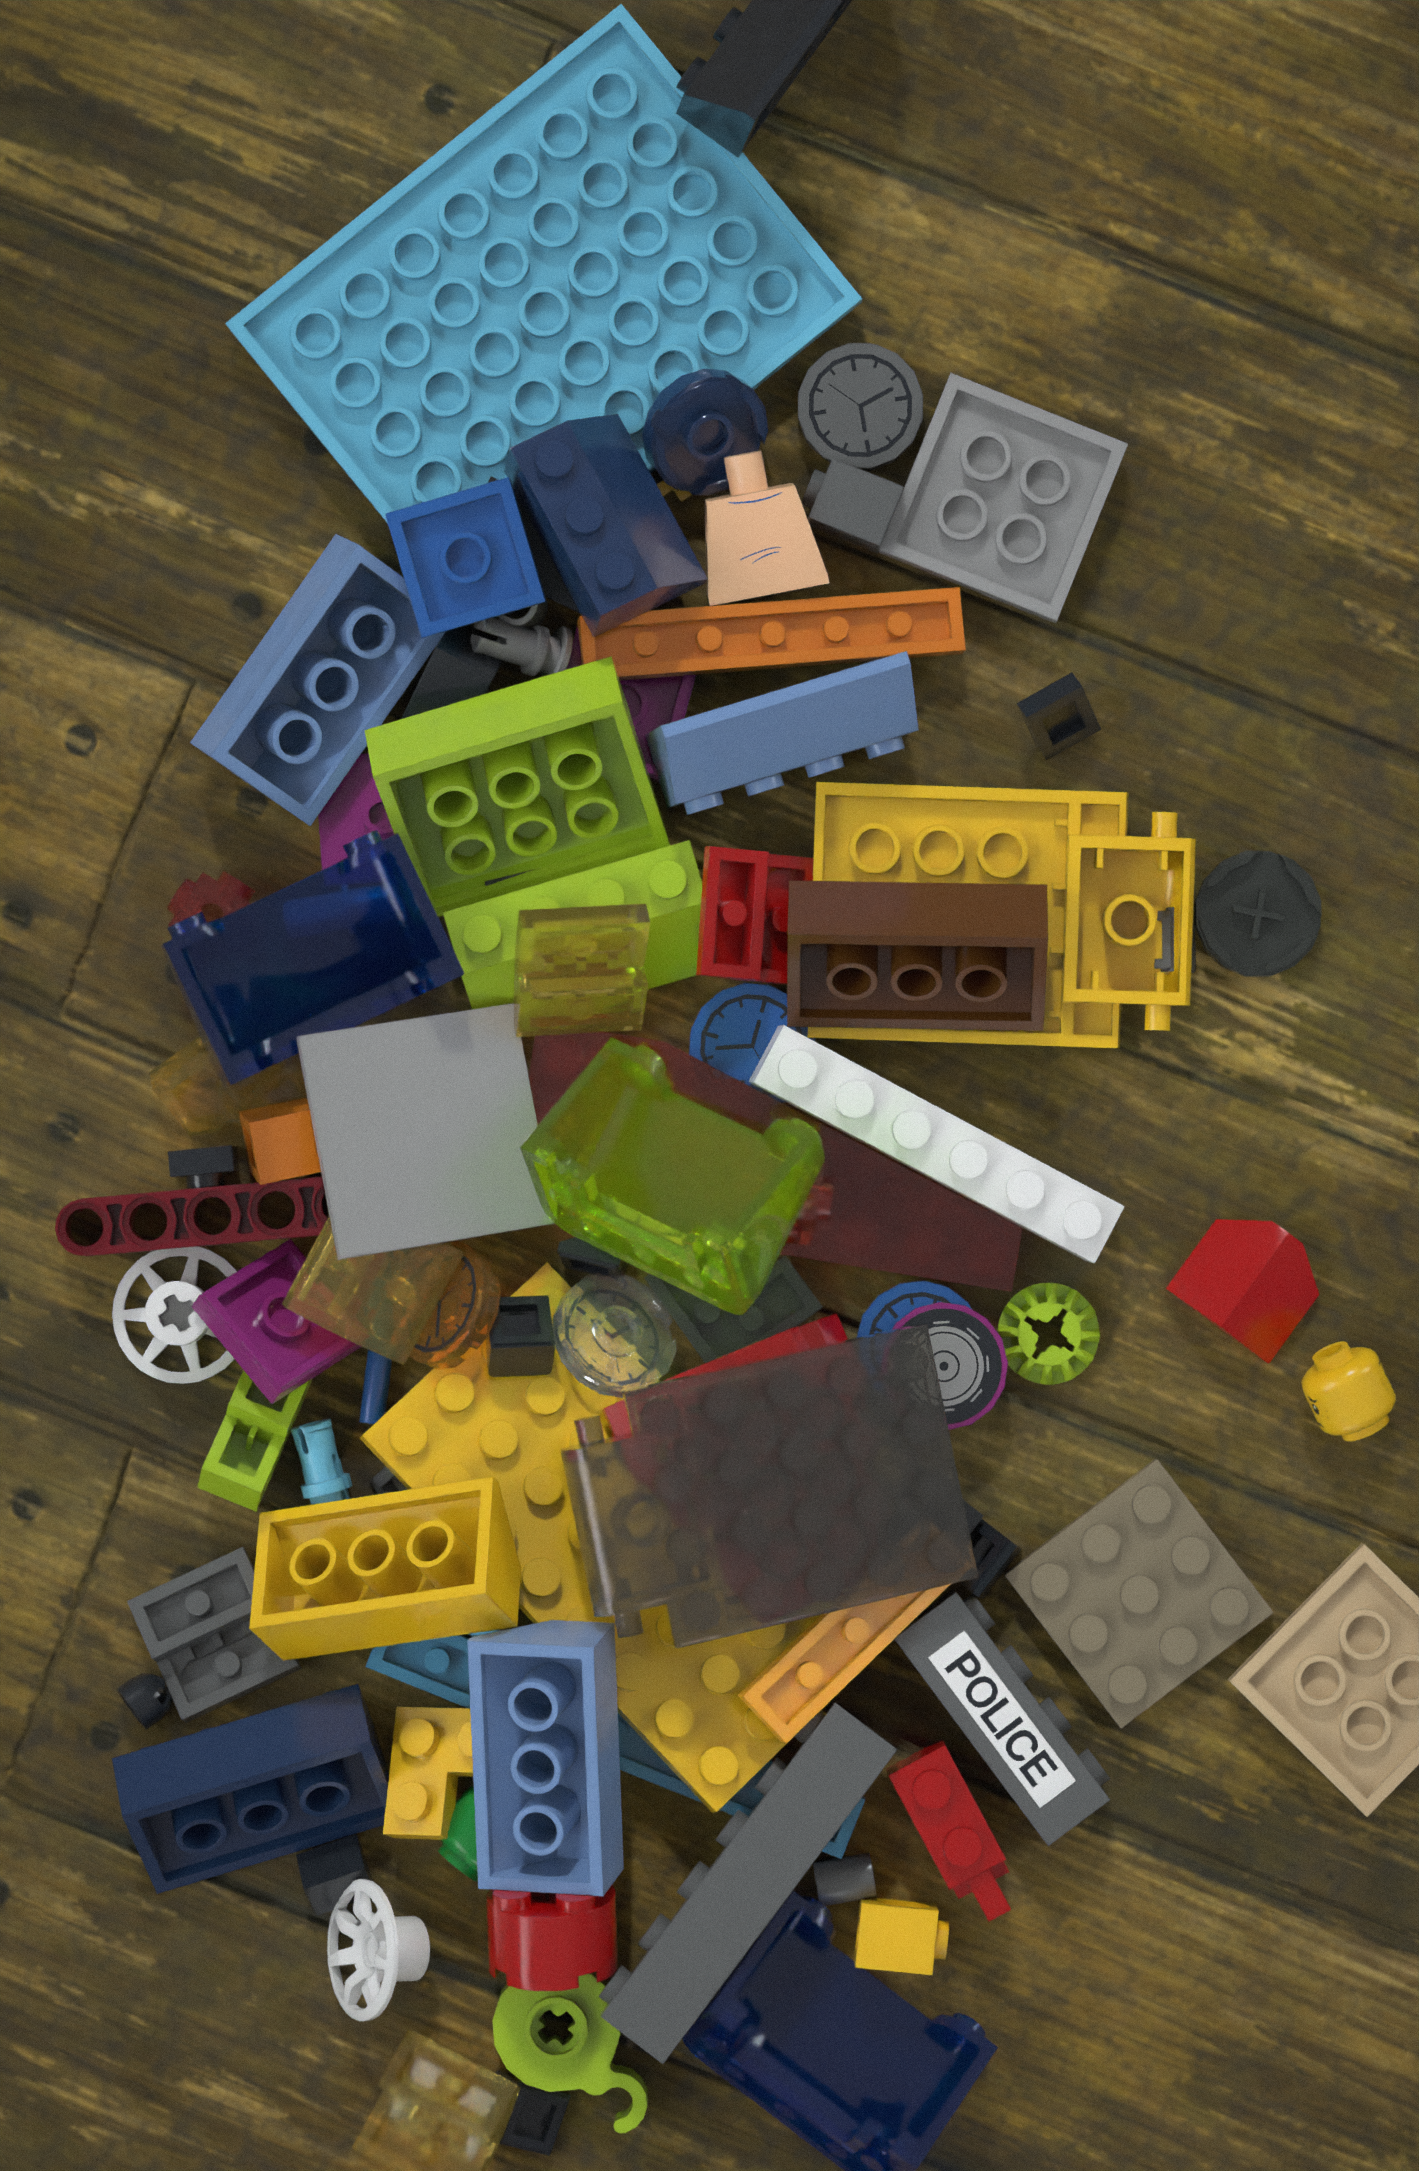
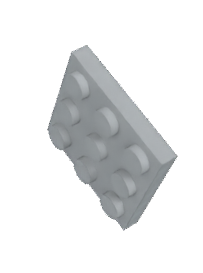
(1003, 498)

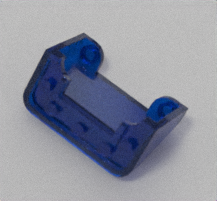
(310, 958)
(836, 2047)

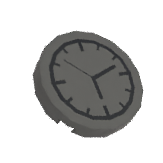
(860, 406)

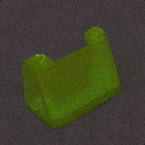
(670, 1178)

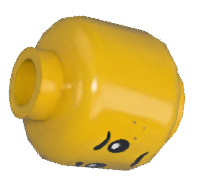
(1348, 1391)

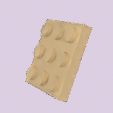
(1346, 1679)

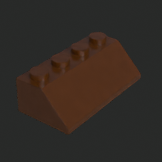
(917, 955)

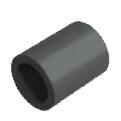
(845, 1879)

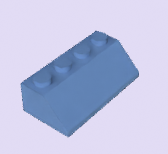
(319, 681)
(785, 731)
(546, 1758)

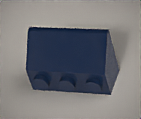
(602, 520)

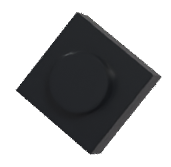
(1059, 716)
(203, 1165)

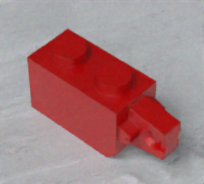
(952, 1826)

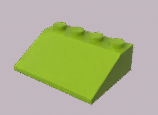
(518, 785)

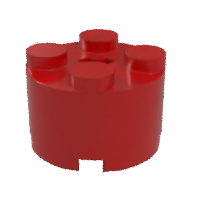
(551, 1938)

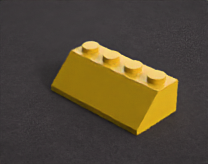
(385, 1570)

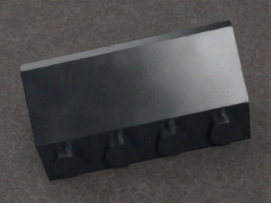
(753, 66)

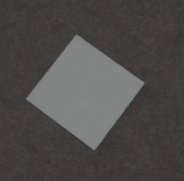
(422, 1130)

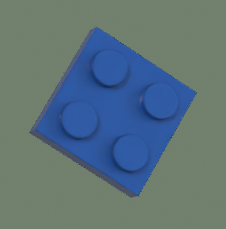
(465, 557)

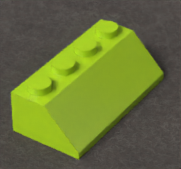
(662, 879)

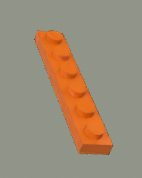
(781, 634)

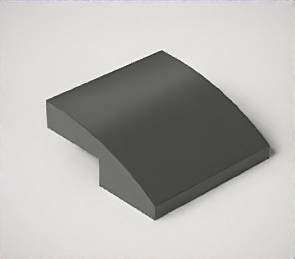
(203, 1636)

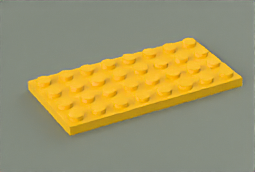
(512, 1429)

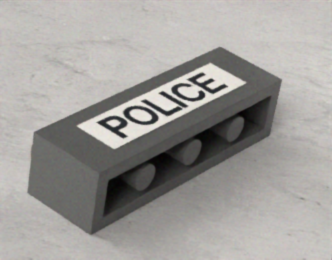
(1001, 1716)

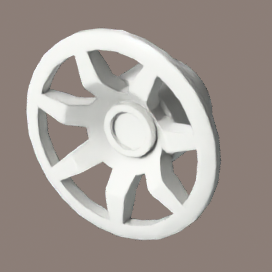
(169, 1315)
(382, 1950)

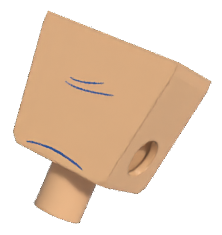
(758, 537)

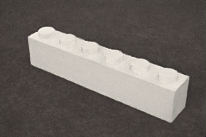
(936, 1144)

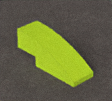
(249, 1443)

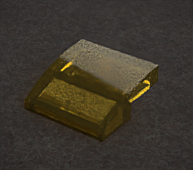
(580, 970)
(374, 1297)
(436, 2111)

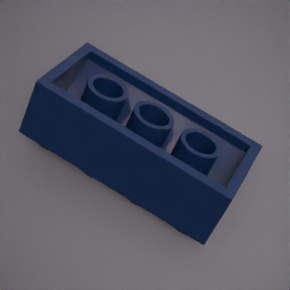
(254, 1788)

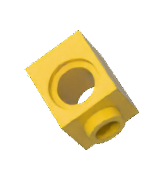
(899, 1936)

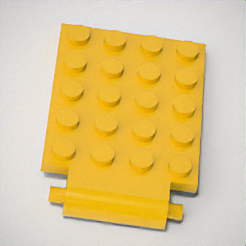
(1097, 878)

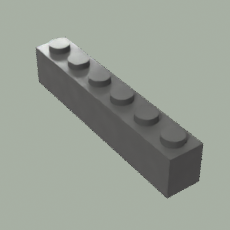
(746, 1882)

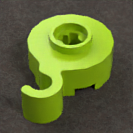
(568, 2063)

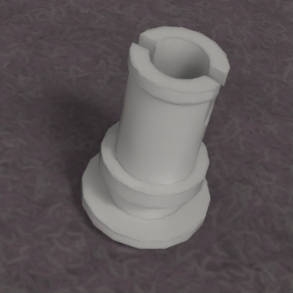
(528, 648)

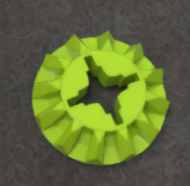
(1078, 1326)

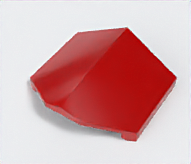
(1248, 1283)

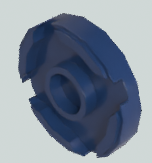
(700, 424)

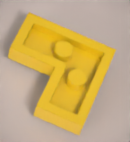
(426, 1759)

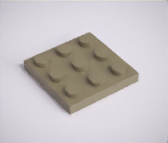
(1138, 1593)

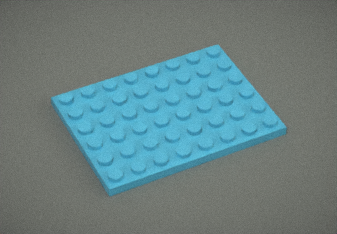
(541, 278)

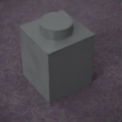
(851, 504)

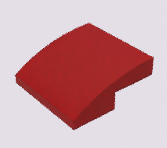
(746, 913)

